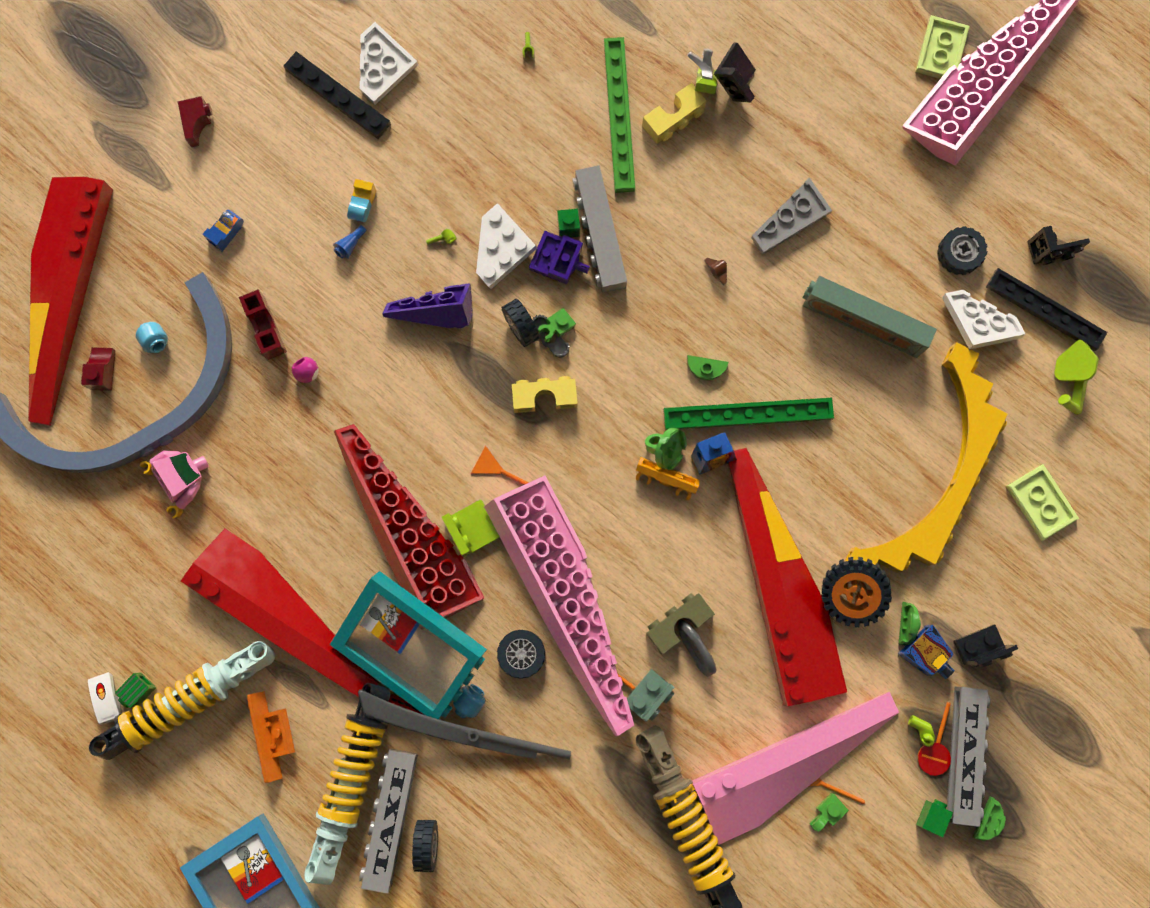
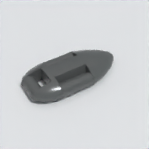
(696, 648)

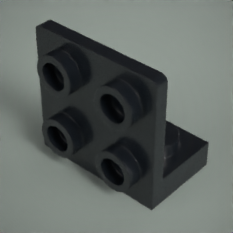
(735, 73)
(1045, 249)
(982, 647)

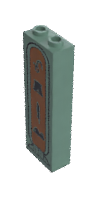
(868, 317)

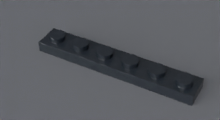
(337, 95)
(1046, 309)

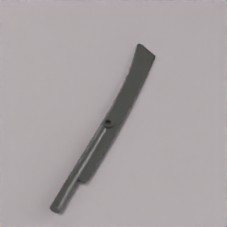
(397, 716)

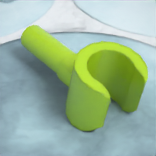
(528, 47)
(447, 235)

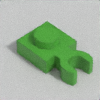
(557, 324)

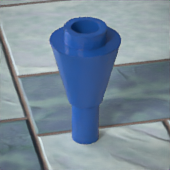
(346, 245)

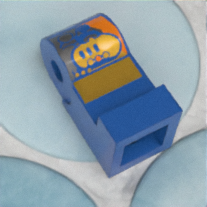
(224, 230)

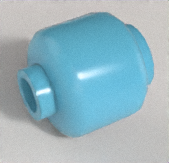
(151, 337)

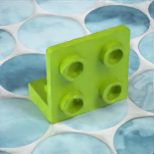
(471, 528)

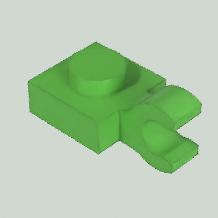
(830, 810)

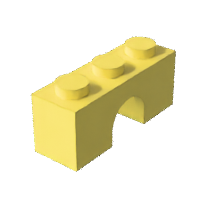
(662, 125)
(561, 390)

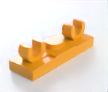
(667, 477)

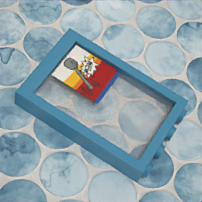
(248, 872)

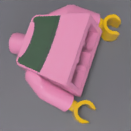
(177, 476)

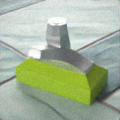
(705, 80)

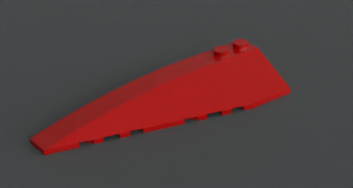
(411, 542)
(256, 594)

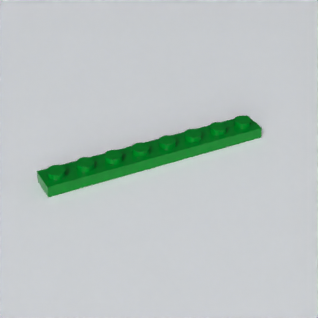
(748, 413)

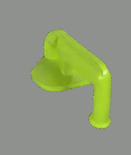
(1076, 365)

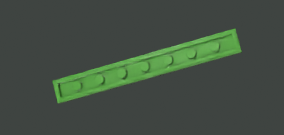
(619, 115)

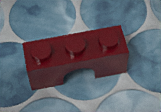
(261, 318)

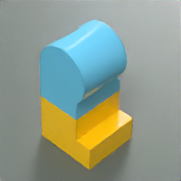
(361, 200)

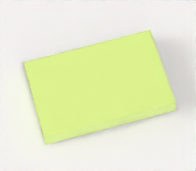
(941, 46)
(1042, 502)

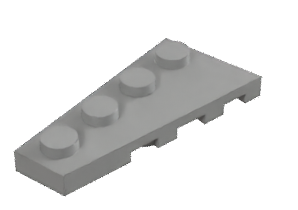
(796, 214)

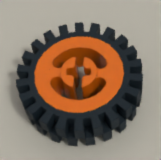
(868, 603)

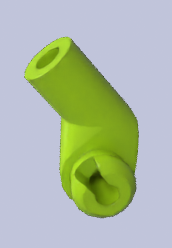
(925, 730)

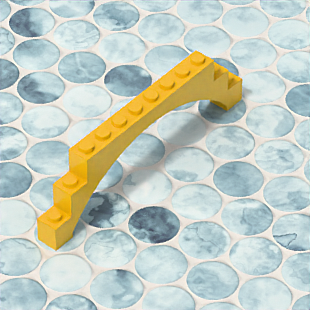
(979, 433)

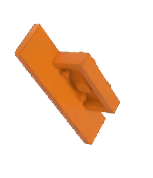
(271, 735)

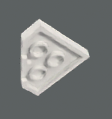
(382, 63)
(500, 246)
(980, 321)

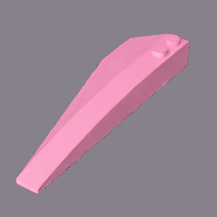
(762, 783)

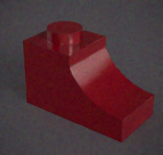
(194, 117)
(99, 370)

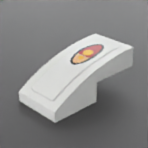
(103, 698)

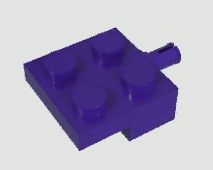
(558, 257)

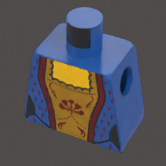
(714, 453)
(929, 653)

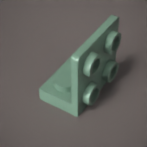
(649, 695)

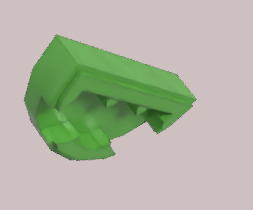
(706, 368)
(909, 624)
(992, 822)

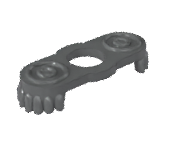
(559, 346)

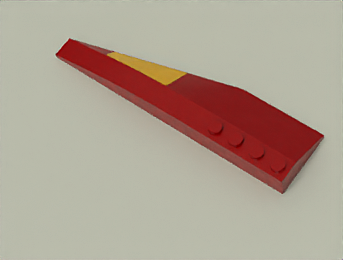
(59, 281)
(789, 599)

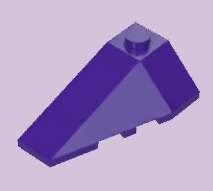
(441, 309)

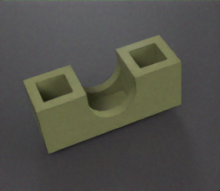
(693, 609)

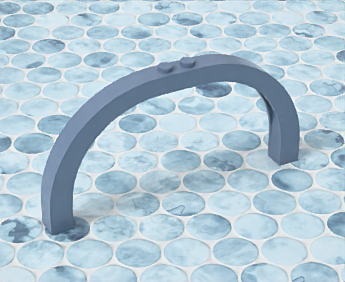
(156, 434)

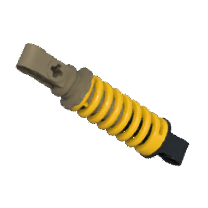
(690, 823)

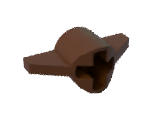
(718, 269)

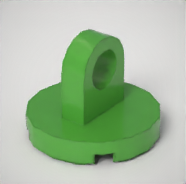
(668, 449)

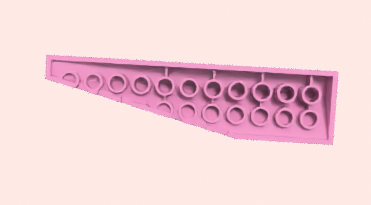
(983, 82)
(561, 586)

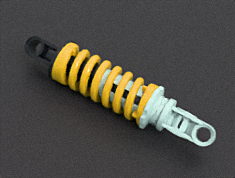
(180, 704)
(345, 793)

